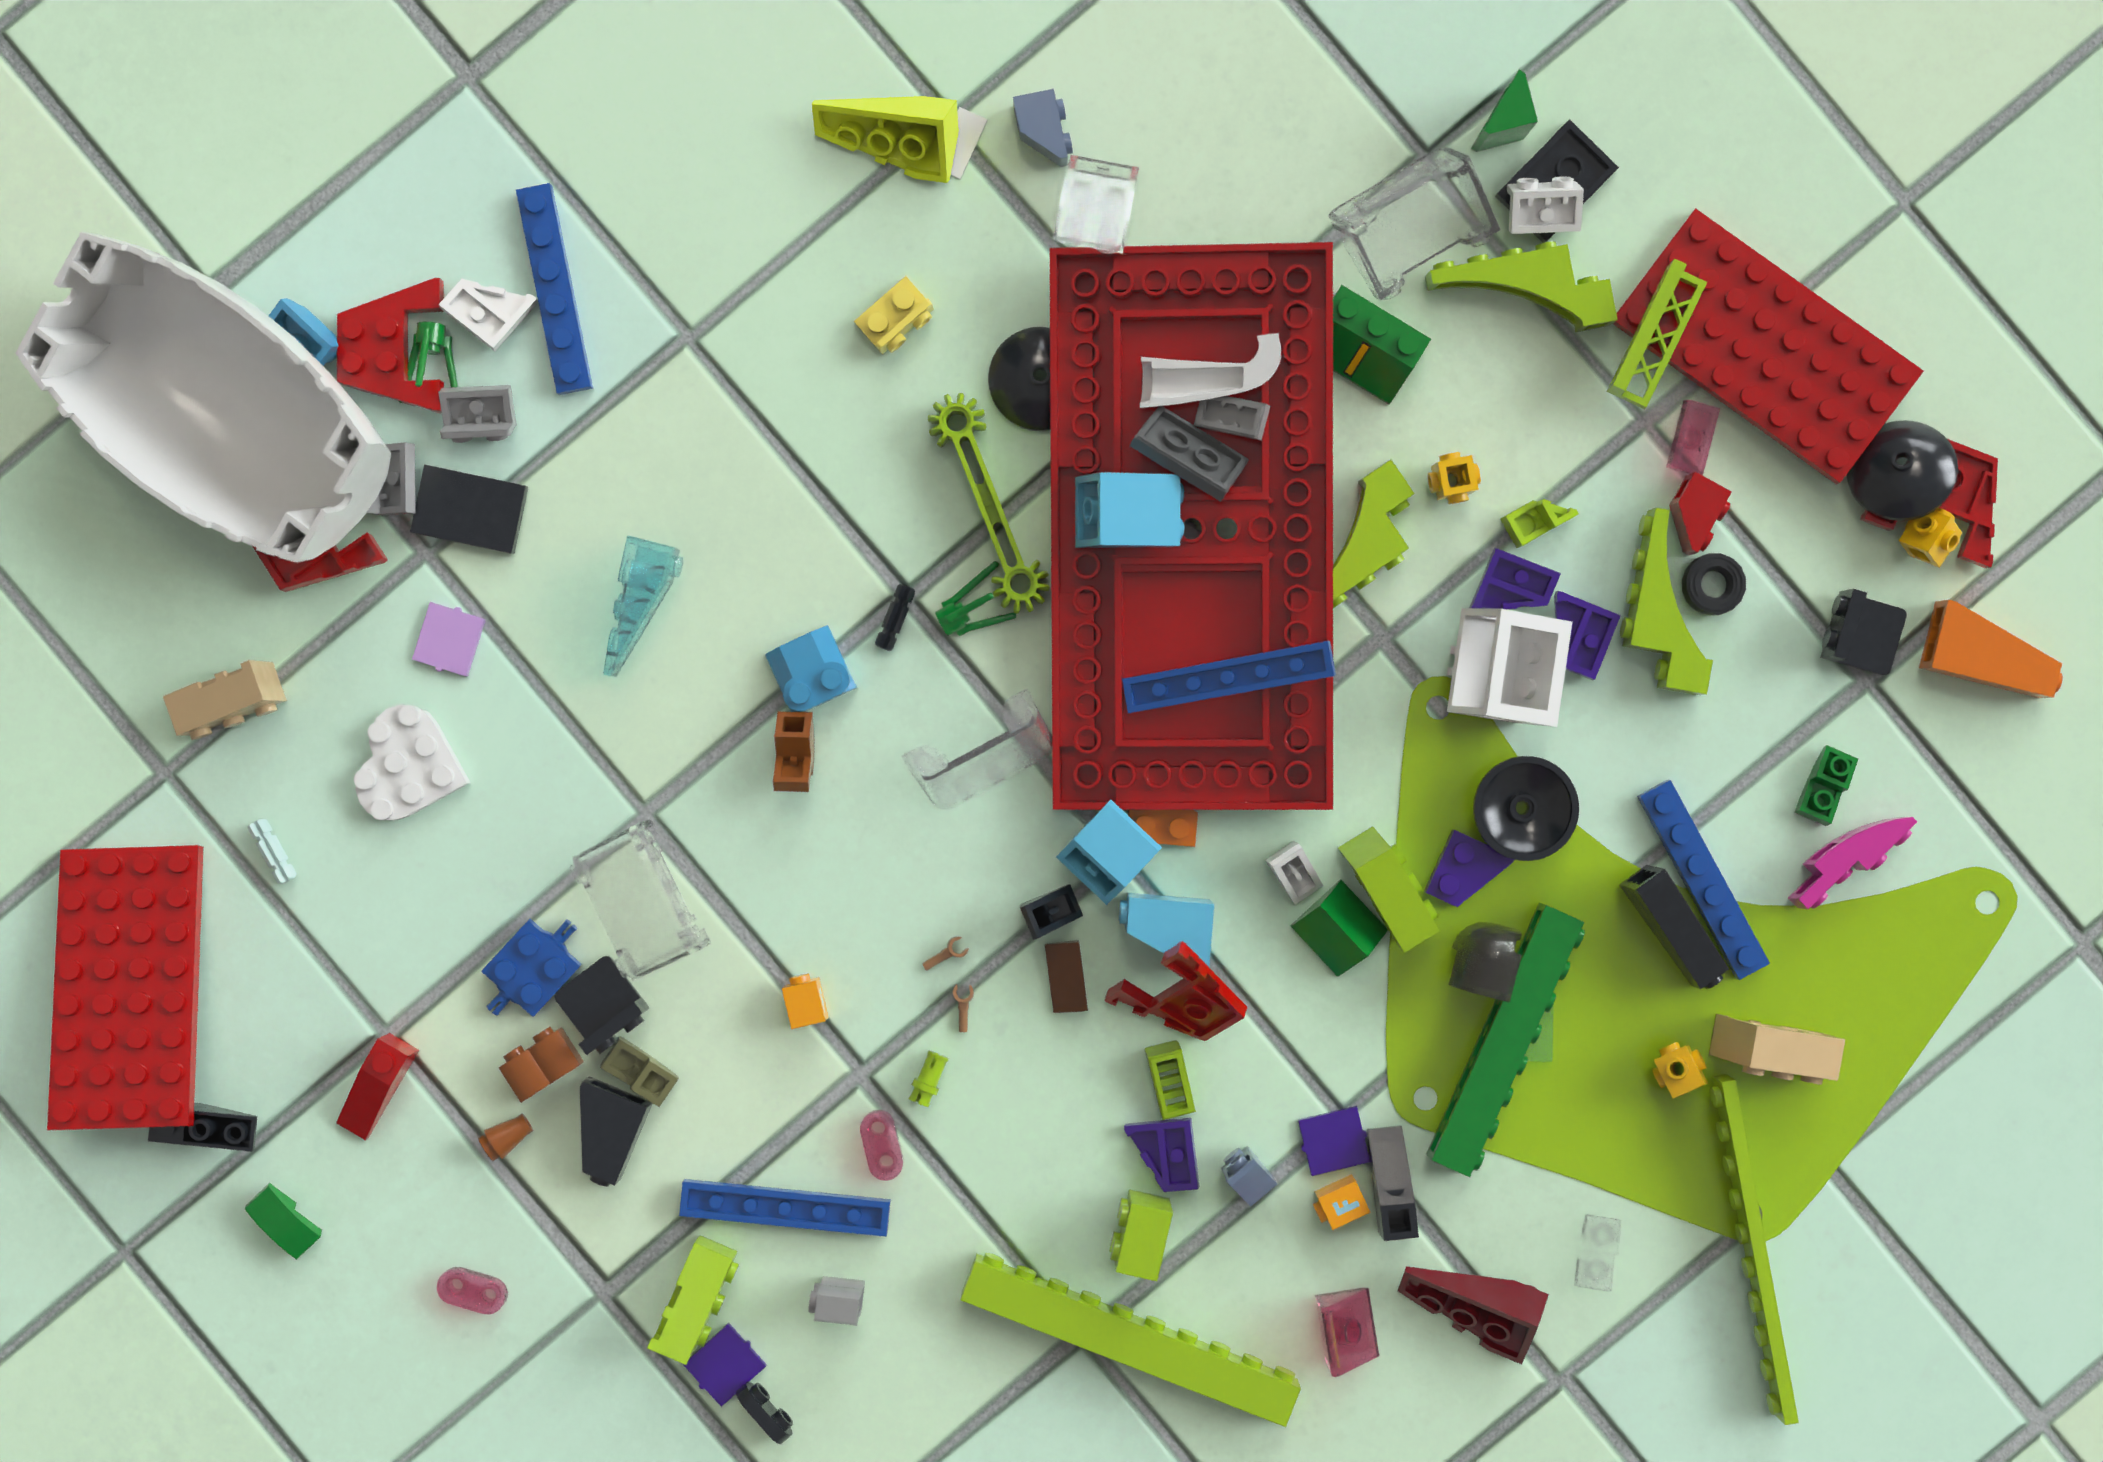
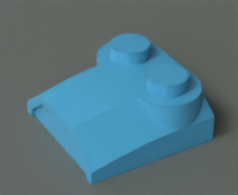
(306, 330)
(810, 670)

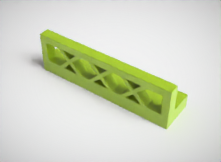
(1649, 326)

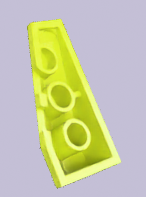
(903, 131)

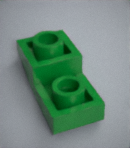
(1825, 785)
(281, 1222)

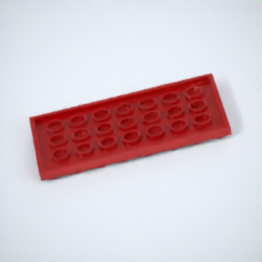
(1775, 349)
(126, 988)

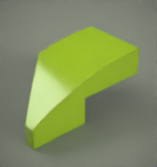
(1535, 520)

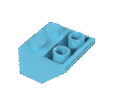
(1108, 852)

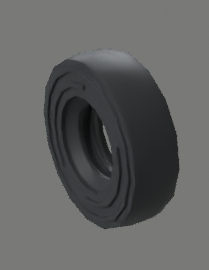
(1733, 576)

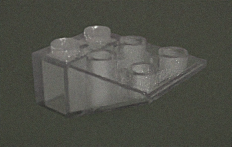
(1096, 204)

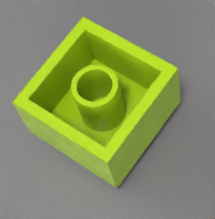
(1142, 1234)

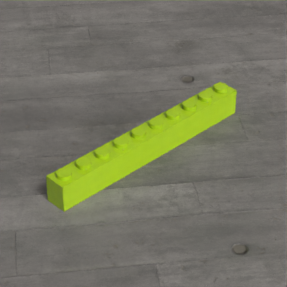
(1131, 1339)

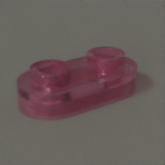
(881, 1144)
(472, 1294)

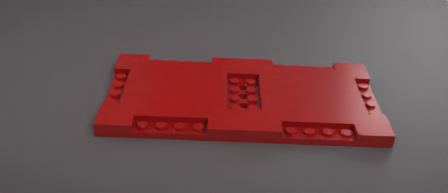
(1211, 596)

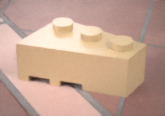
(225, 699)
(1777, 1049)

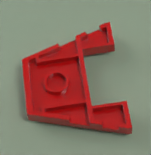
(375, 345)
(1969, 501)
(332, 563)
(1194, 1005)

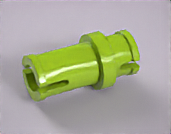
(928, 1079)

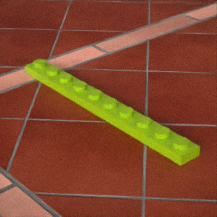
(1756, 1261)

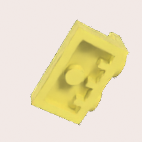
(895, 316)

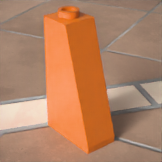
(1982, 652)

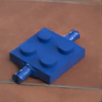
(531, 967)

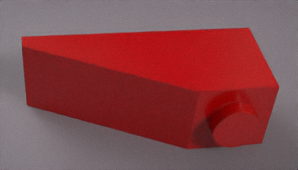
(376, 1084)

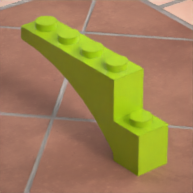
(1538, 276)
(1373, 537)
(1653, 614)

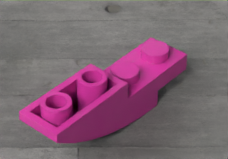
(1860, 848)

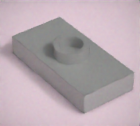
(1233, 416)

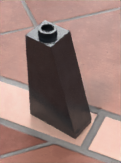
(1675, 926)

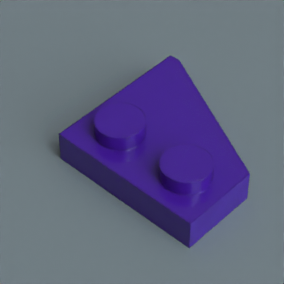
(1514, 583)
(1589, 634)
(1464, 868)
(1168, 1151)

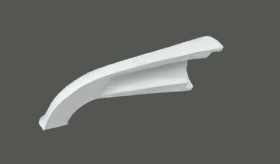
(1190, 381)

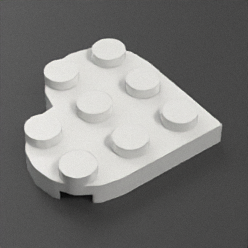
(408, 764)

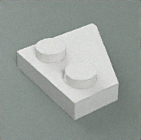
(487, 311)

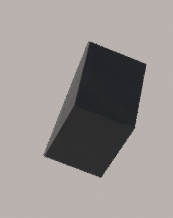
(1050, 911)

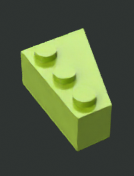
(1391, 888)
(694, 1300)

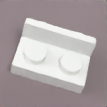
(1545, 206)

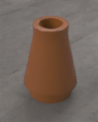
(504, 1137)

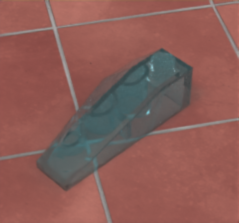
(647, 576)

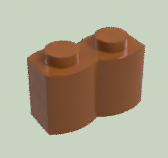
(541, 1063)

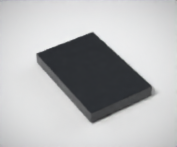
(1565, 155)
(469, 509)

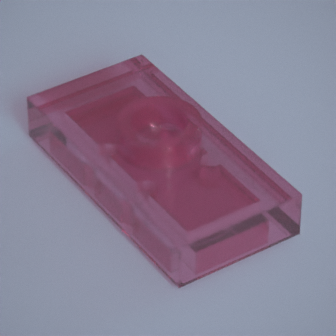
(1693, 437)

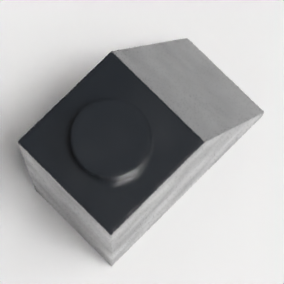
(609, 1129)

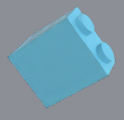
(1128, 510)
(1168, 921)

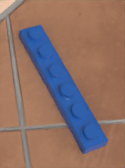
(554, 289)
(1229, 677)
(1703, 879)
(785, 1207)

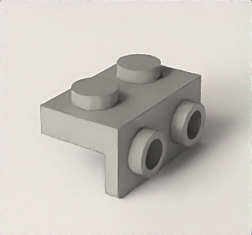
(477, 413)
(398, 490)

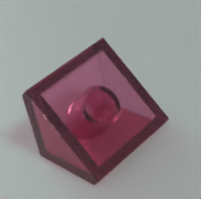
(1347, 1329)

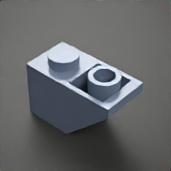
(1040, 126)
(1247, 1175)

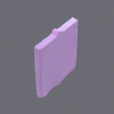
(448, 639)

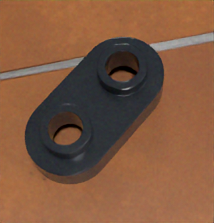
(773, 1421)

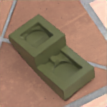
(640, 1071)

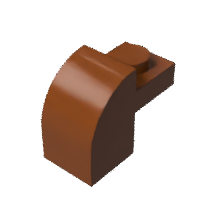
(793, 751)

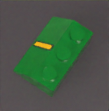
(1373, 345)

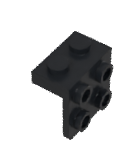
(1863, 632)
(601, 1004)

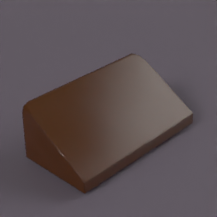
(1066, 977)

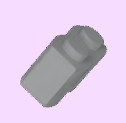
(837, 1300)

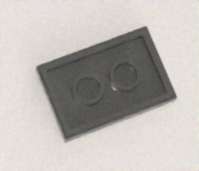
(1189, 452)

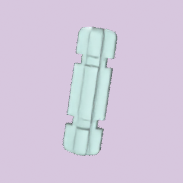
(272, 851)

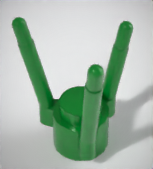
(429, 340)
(954, 616)

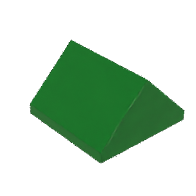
(1511, 117)
(1340, 929)

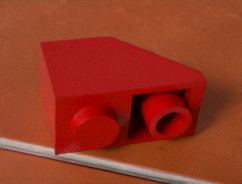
(1696, 509)

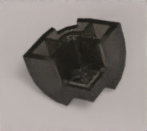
(1486, 960)

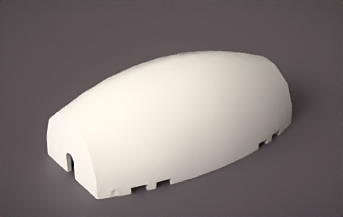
(204, 400)

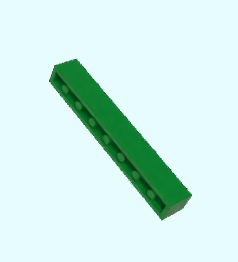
(1504, 1042)

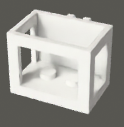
(1509, 666)

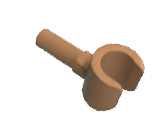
(944, 954)
(963, 1006)

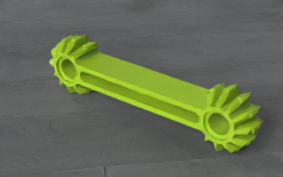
(987, 500)

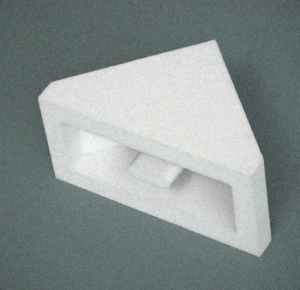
(1294, 872)

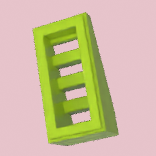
(1162, 1053)

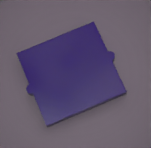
(1334, 1140)
(725, 1364)

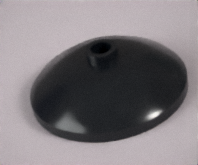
(1012, 381)
(1910, 489)
(1549, 814)

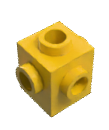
(1465, 472)
(1931, 537)
(1691, 1077)

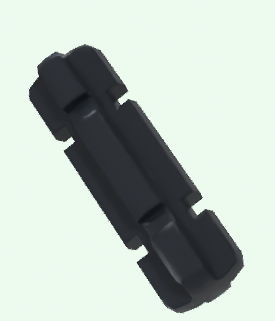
(895, 617)

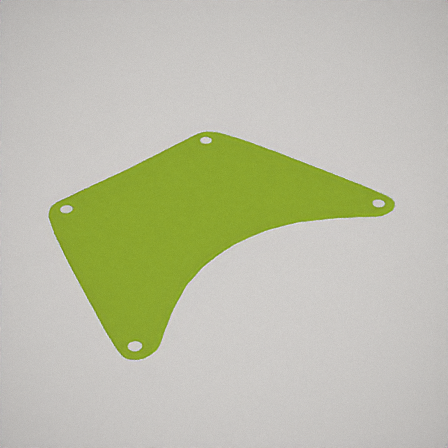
(1852, 969)

